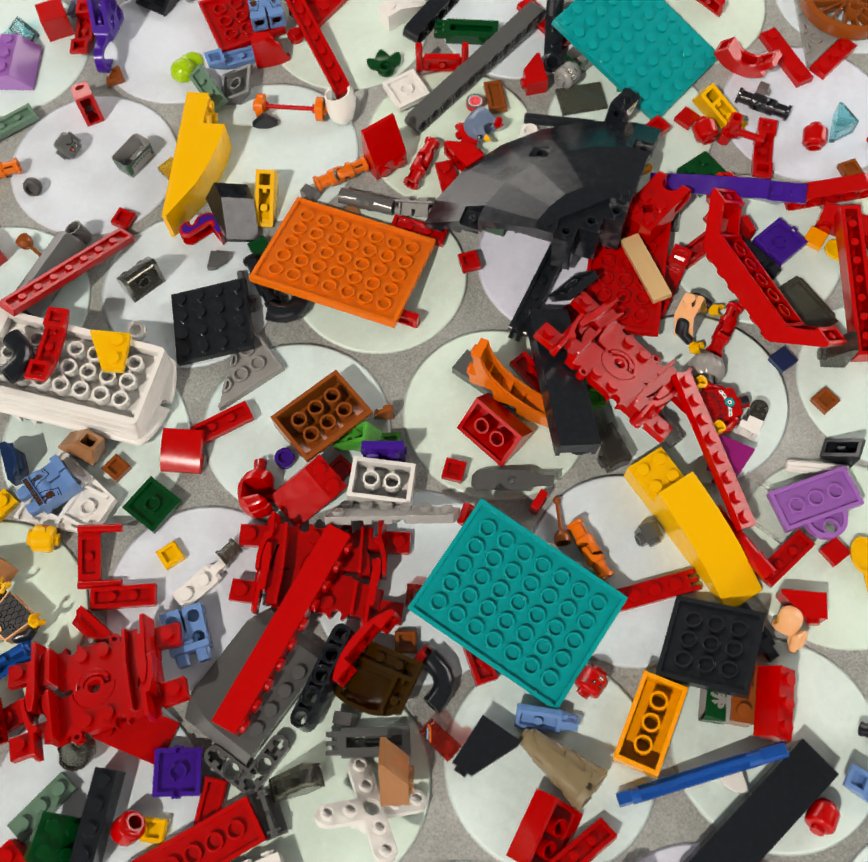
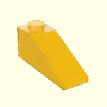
(715, 105)
(266, 196)

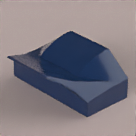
(14, 463)

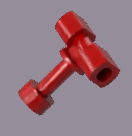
(733, 129)

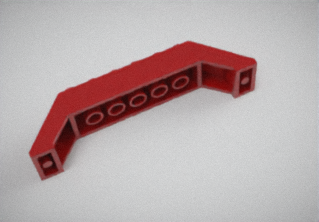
(750, 280)

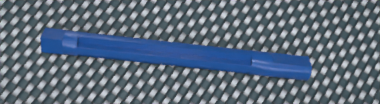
(703, 774)

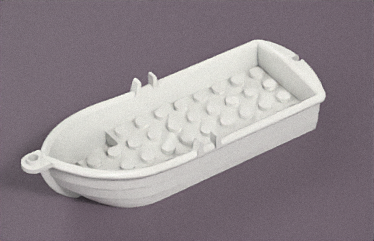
(82, 395)

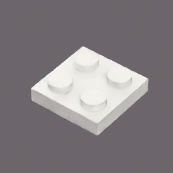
(405, 90)

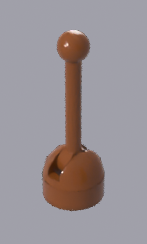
(26, 242)
(562, 536)

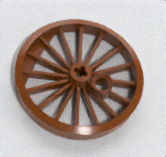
(852, 10)

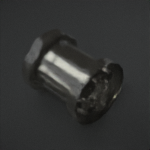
(229, 551)

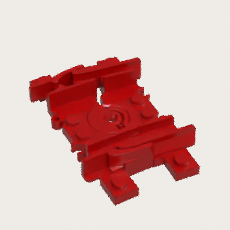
(638, 371)
(289, 548)
(128, 680)

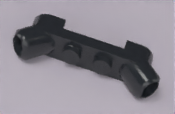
(553, 38)

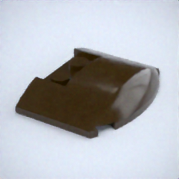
(381, 681)

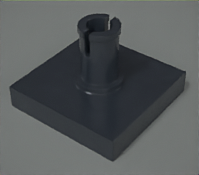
(573, 286)

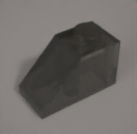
(839, 355)
(613, 451)
(296, 781)

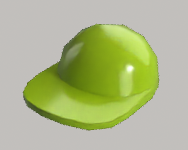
(184, 66)

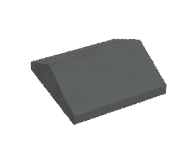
(237, 84)

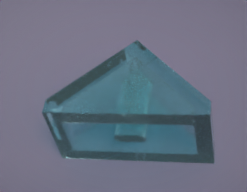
(18, 26)
(842, 123)

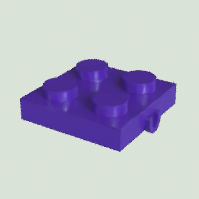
(780, 241)
(384, 450)
(177, 772)

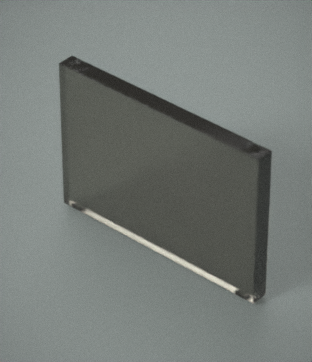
(581, 98)

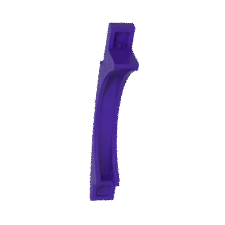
(749, 188)

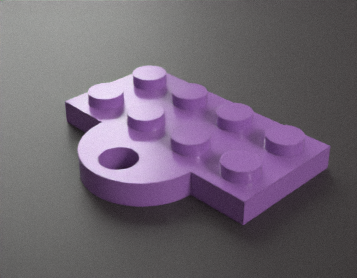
(817, 502)

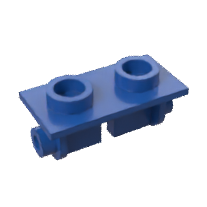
(15, 656)

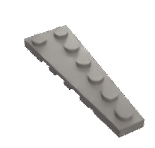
(411, 514)

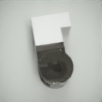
(755, 417)

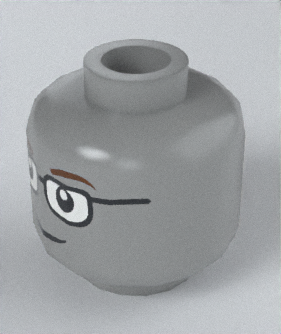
(567, 74)

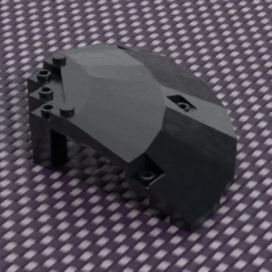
(567, 196)

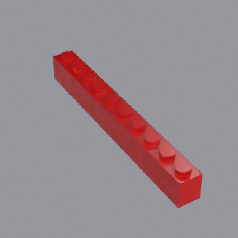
(283, 630)

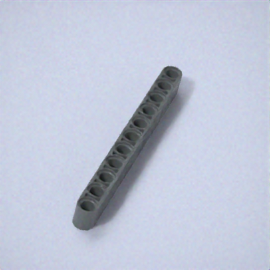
(475, 67)

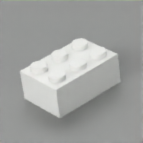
(381, 481)

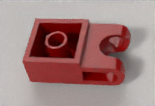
(655, 207)

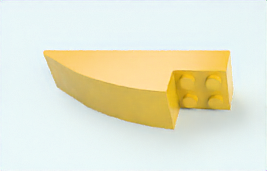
(197, 161)
(694, 527)

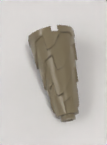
(564, 767)

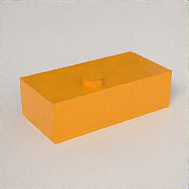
(650, 724)

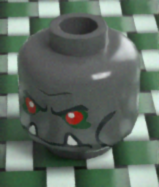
(67, 145)

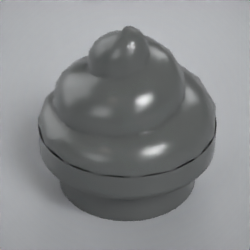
(32, 186)

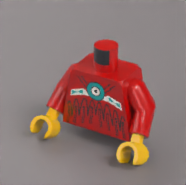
(722, 404)

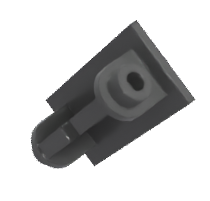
(269, 814)

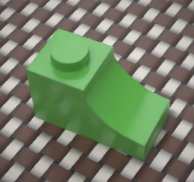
(353, 439)

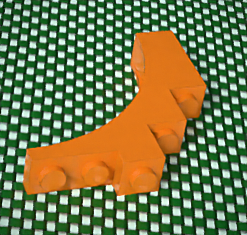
(506, 388)

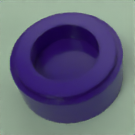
(284, 458)

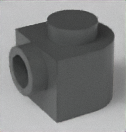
(648, 534)

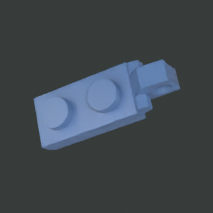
(545, 719)

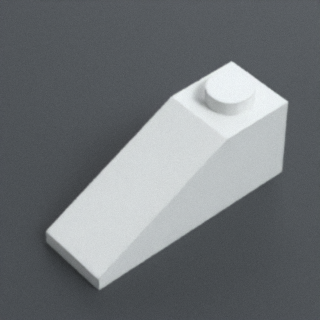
(397, 12)

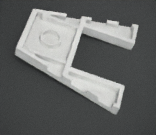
(85, 508)

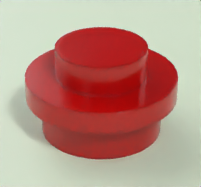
(295, 35)

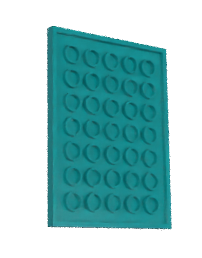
(638, 47)
(518, 604)

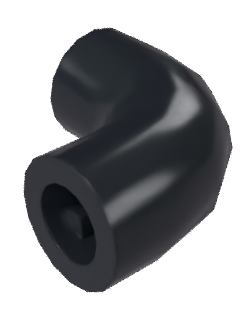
(288, 311)
(21, 354)
(443, 682)

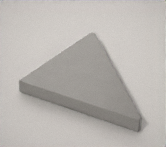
(814, 40)
(249, 371)

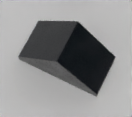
(842, 450)

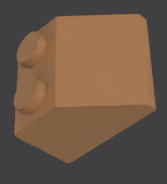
(395, 774)

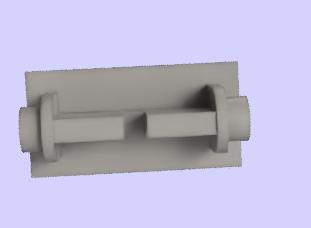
(406, 206)

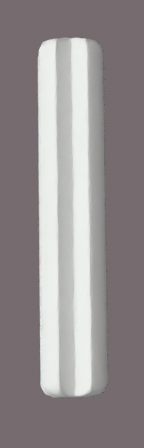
(811, 467)

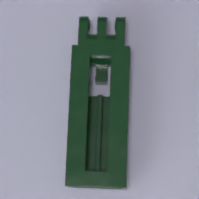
(465, 30)

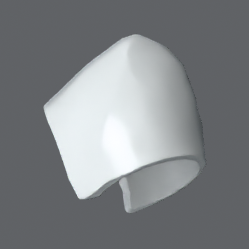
(341, 110)

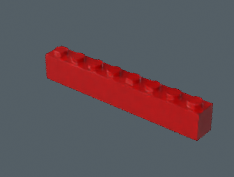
(853, 273)

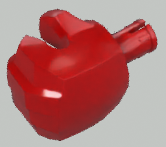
(255, 491)

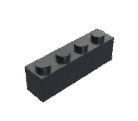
(97, 815)

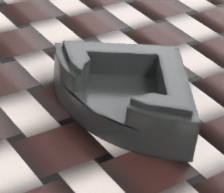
(217, 259)

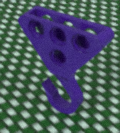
(106, 21)

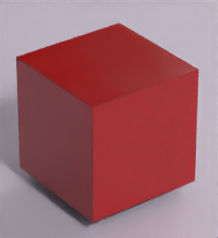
(54, 19)

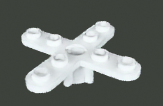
(366, 811)

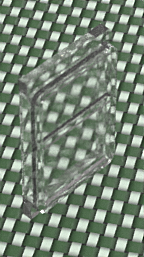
(763, 513)

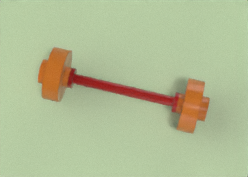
(261, 105)

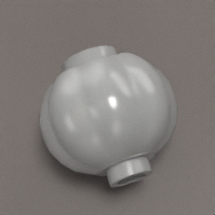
(707, 365)

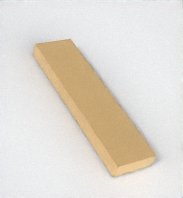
(645, 268)

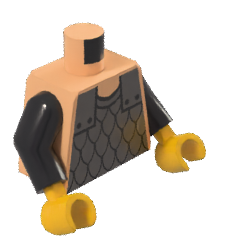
(690, 316)
(17, 620)

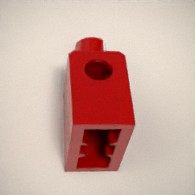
(83, 98)

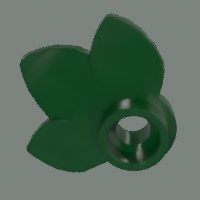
(383, 63)

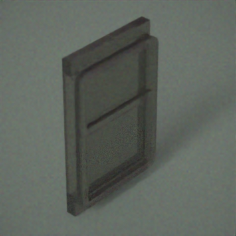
(807, 303)

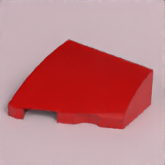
(267, 50)

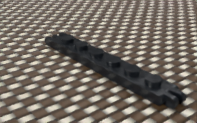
(534, 295)

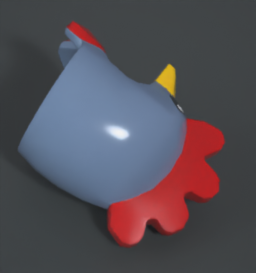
(478, 126)

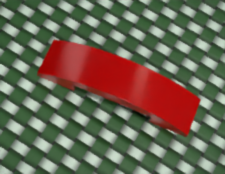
(83, 35)
(762, 156)
(675, 268)
(50, 346)
(360, 640)

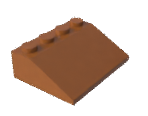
(321, 416)

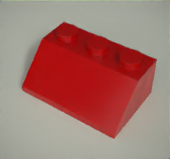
(494, 429)
(774, 703)
(544, 829)

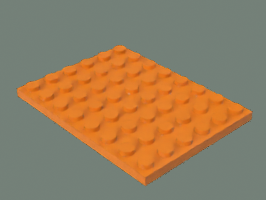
(344, 261)

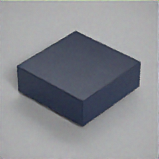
(782, 360)

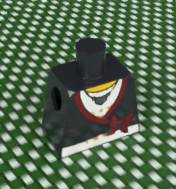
(625, 105)

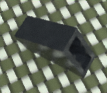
(484, 747)

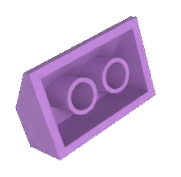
(18, 62)

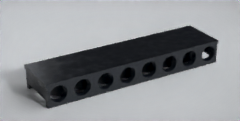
(563, 395)
(768, 808)

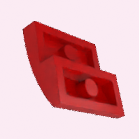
(182, 451)

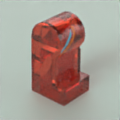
(440, 740)

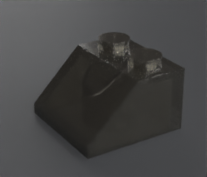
(141, 278)

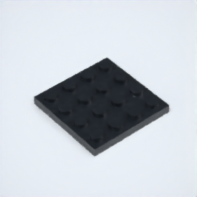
(212, 321)
(712, 646)

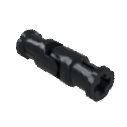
(767, 105)
(267, 293)

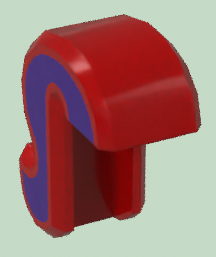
(202, 227)

